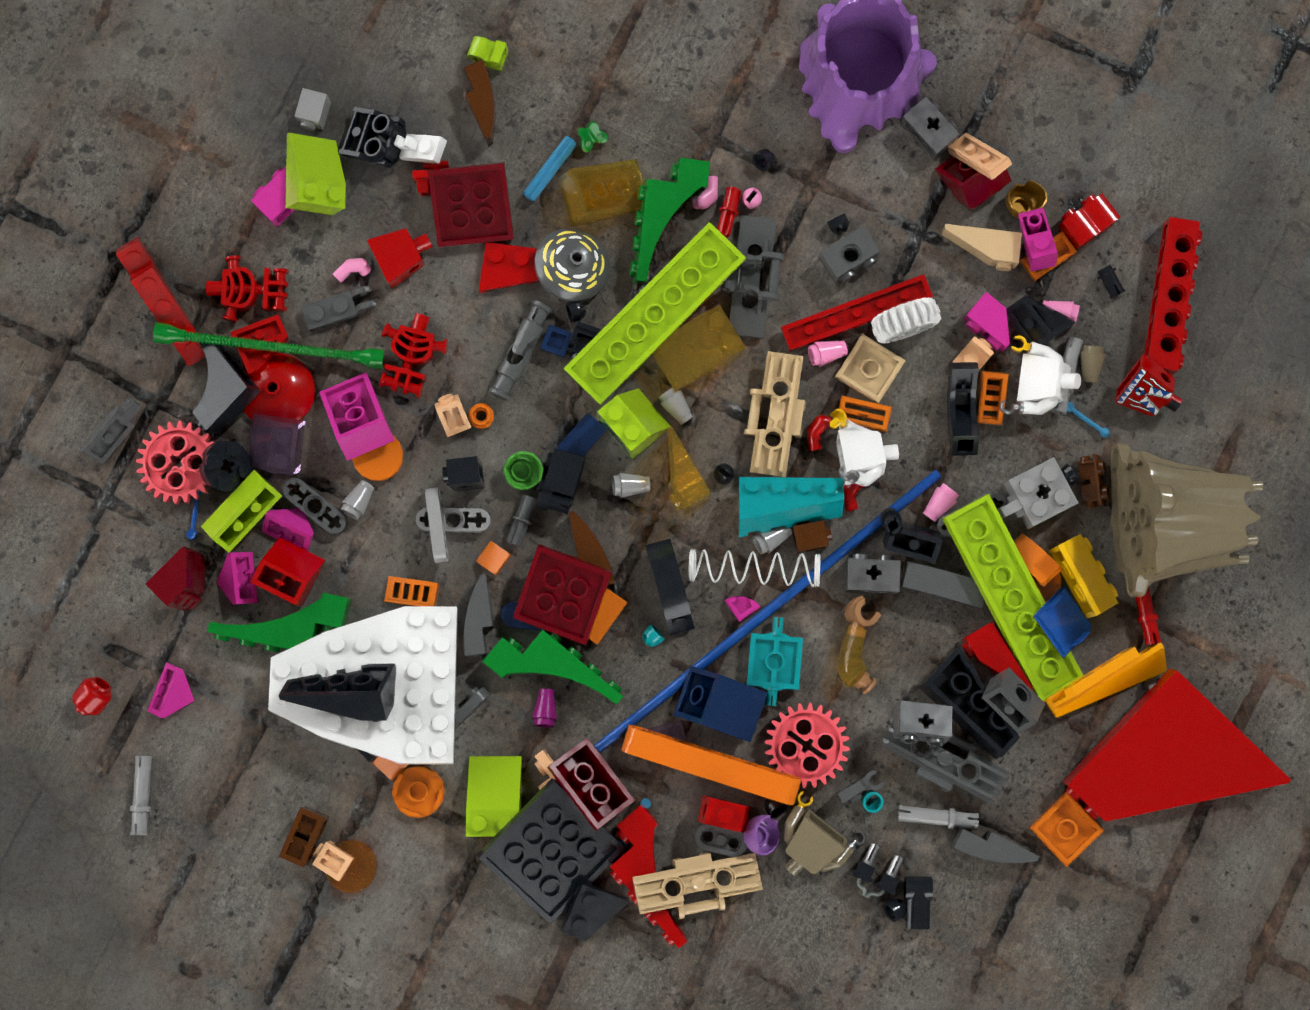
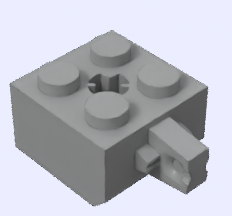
(1024, 500)

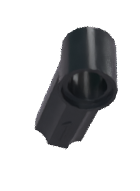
(918, 894)

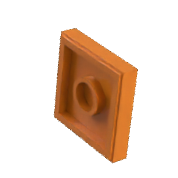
(1066, 829)

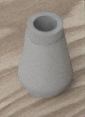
(676, 405)
(629, 484)
(356, 502)
(768, 541)

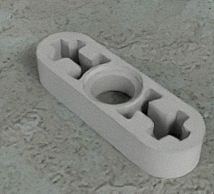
(473, 513)
(436, 525)

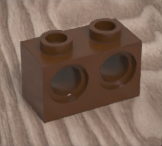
(304, 836)

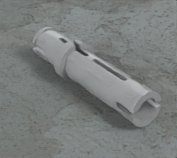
(1070, 357)
(141, 795)
(938, 817)

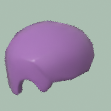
(762, 834)

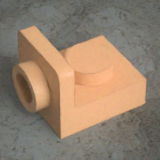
(976, 351)
(452, 414)
(542, 763)
(332, 860)

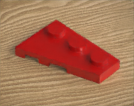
(507, 266)

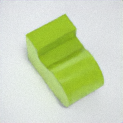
(491, 52)

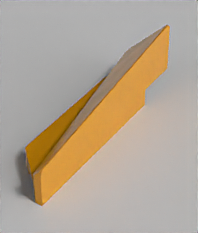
(1110, 677)

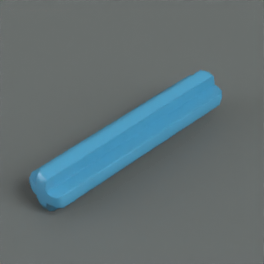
(549, 169)

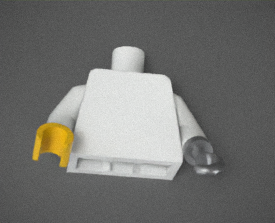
(1042, 380)
(860, 451)

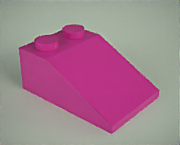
(356, 416)

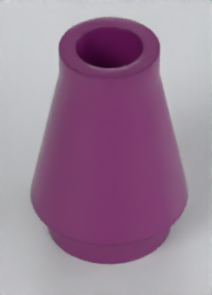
(545, 709)

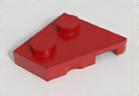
(267, 330)

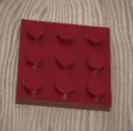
(471, 204)
(562, 594)

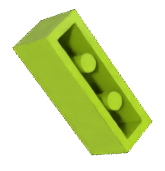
(241, 511)

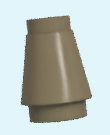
(1091, 362)

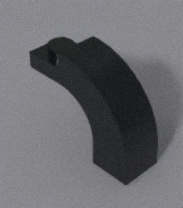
(961, 409)
(670, 586)

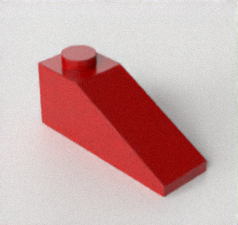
(991, 651)

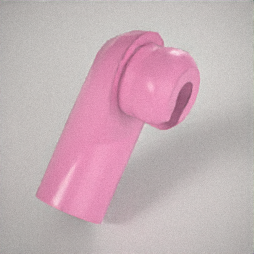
(708, 196)
(352, 265)

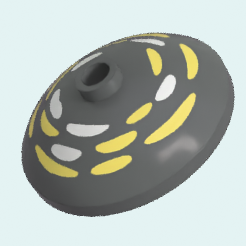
(564, 276)

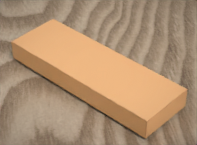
(979, 156)

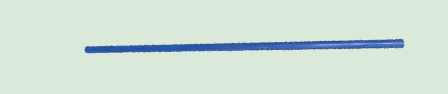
(766, 612)

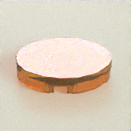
(362, 869)

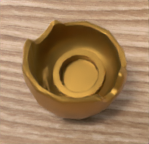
(1025, 198)

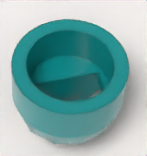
(652, 636)
(875, 804)

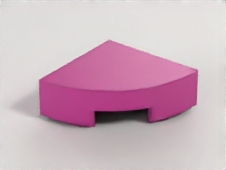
(741, 606)

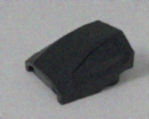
(373, 137)

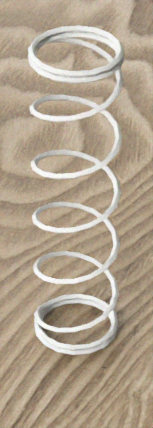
(692, 571)

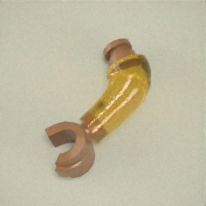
(850, 661)

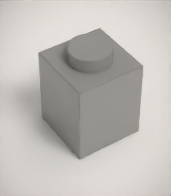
(312, 109)

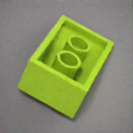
(314, 175)
(492, 793)

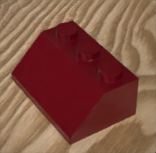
(180, 580)
(591, 784)

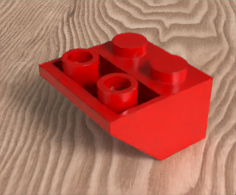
(288, 571)

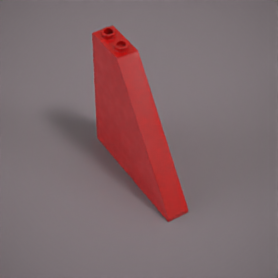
(1169, 755)

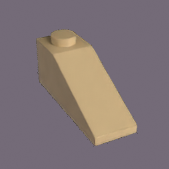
(989, 245)

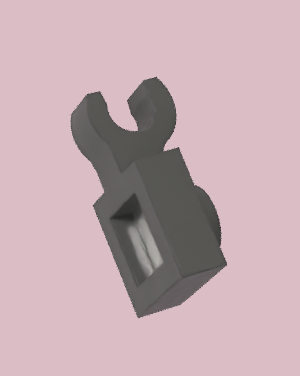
(853, 791)

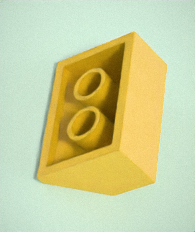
(1084, 576)

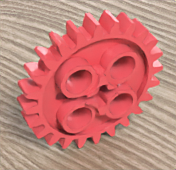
(164, 445)
(820, 725)

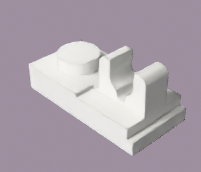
(421, 148)

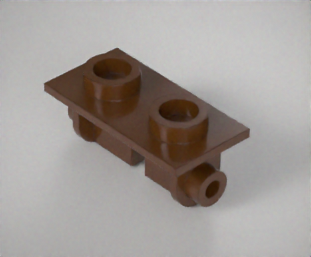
(1093, 471)

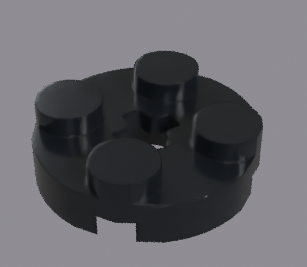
(212, 462)

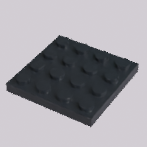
(549, 851)

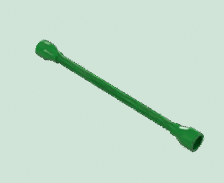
(168, 334)

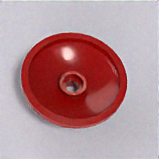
(294, 389)

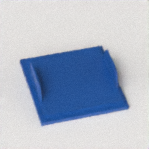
(1063, 621)

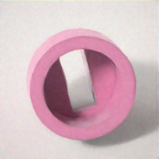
(755, 202)

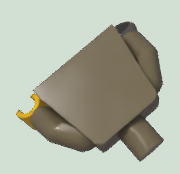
(814, 842)

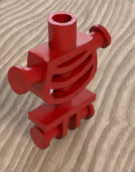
(229, 289)
(418, 331)

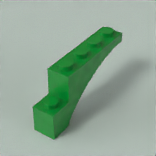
(658, 204)
(290, 630)
(549, 658)

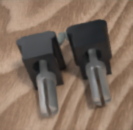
(886, 881)

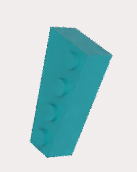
(787, 501)

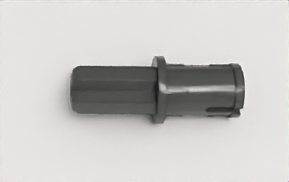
(521, 520)

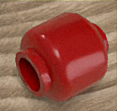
(92, 696)

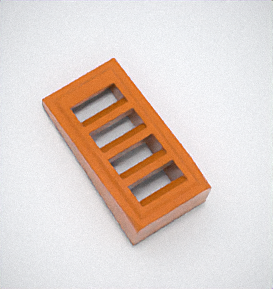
(983, 386)
(432, 595)

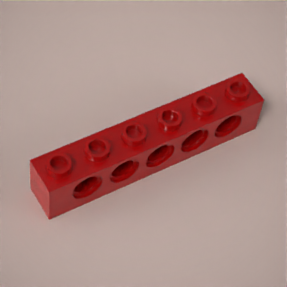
(1190, 236)

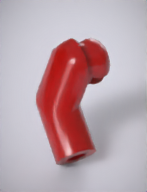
(814, 431)
(849, 496)

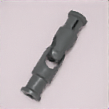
(526, 339)

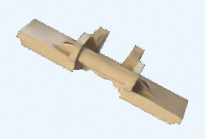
(783, 418)
(697, 875)

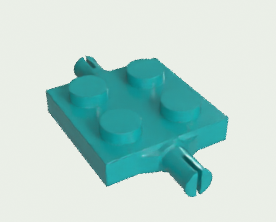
(774, 661)

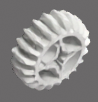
(906, 320)

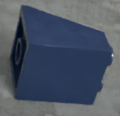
(720, 703)

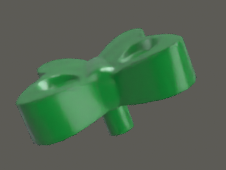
(590, 136)

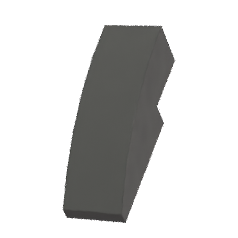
(942, 584)
(478, 617)
(992, 848)

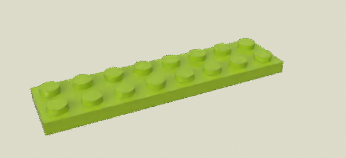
(654, 313)
(1009, 594)

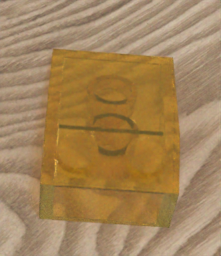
(601, 191)
(699, 348)
(686, 483)

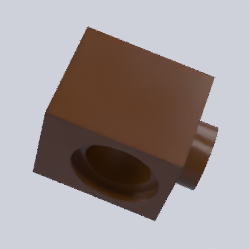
(811, 536)

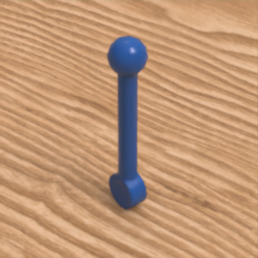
(192, 533)

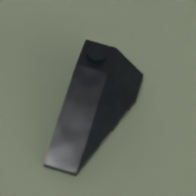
(356, 694)

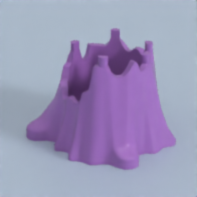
(862, 67)

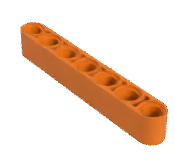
(711, 764)

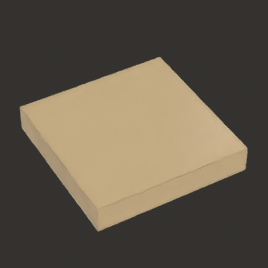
(870, 368)

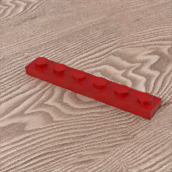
(853, 313)

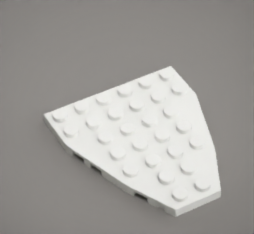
(423, 713)

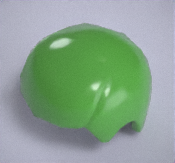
(523, 470)

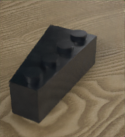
(958, 685)

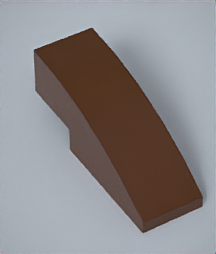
(482, 99)
(587, 545)

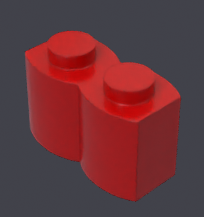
(1088, 221)

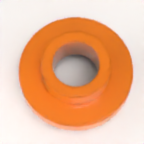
(475, 410)

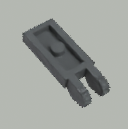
(336, 308)

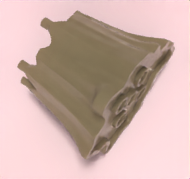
(1175, 517)

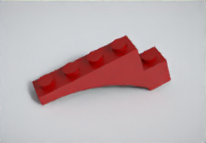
(158, 296)
(640, 860)

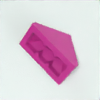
(289, 525)
(236, 578)
(171, 692)

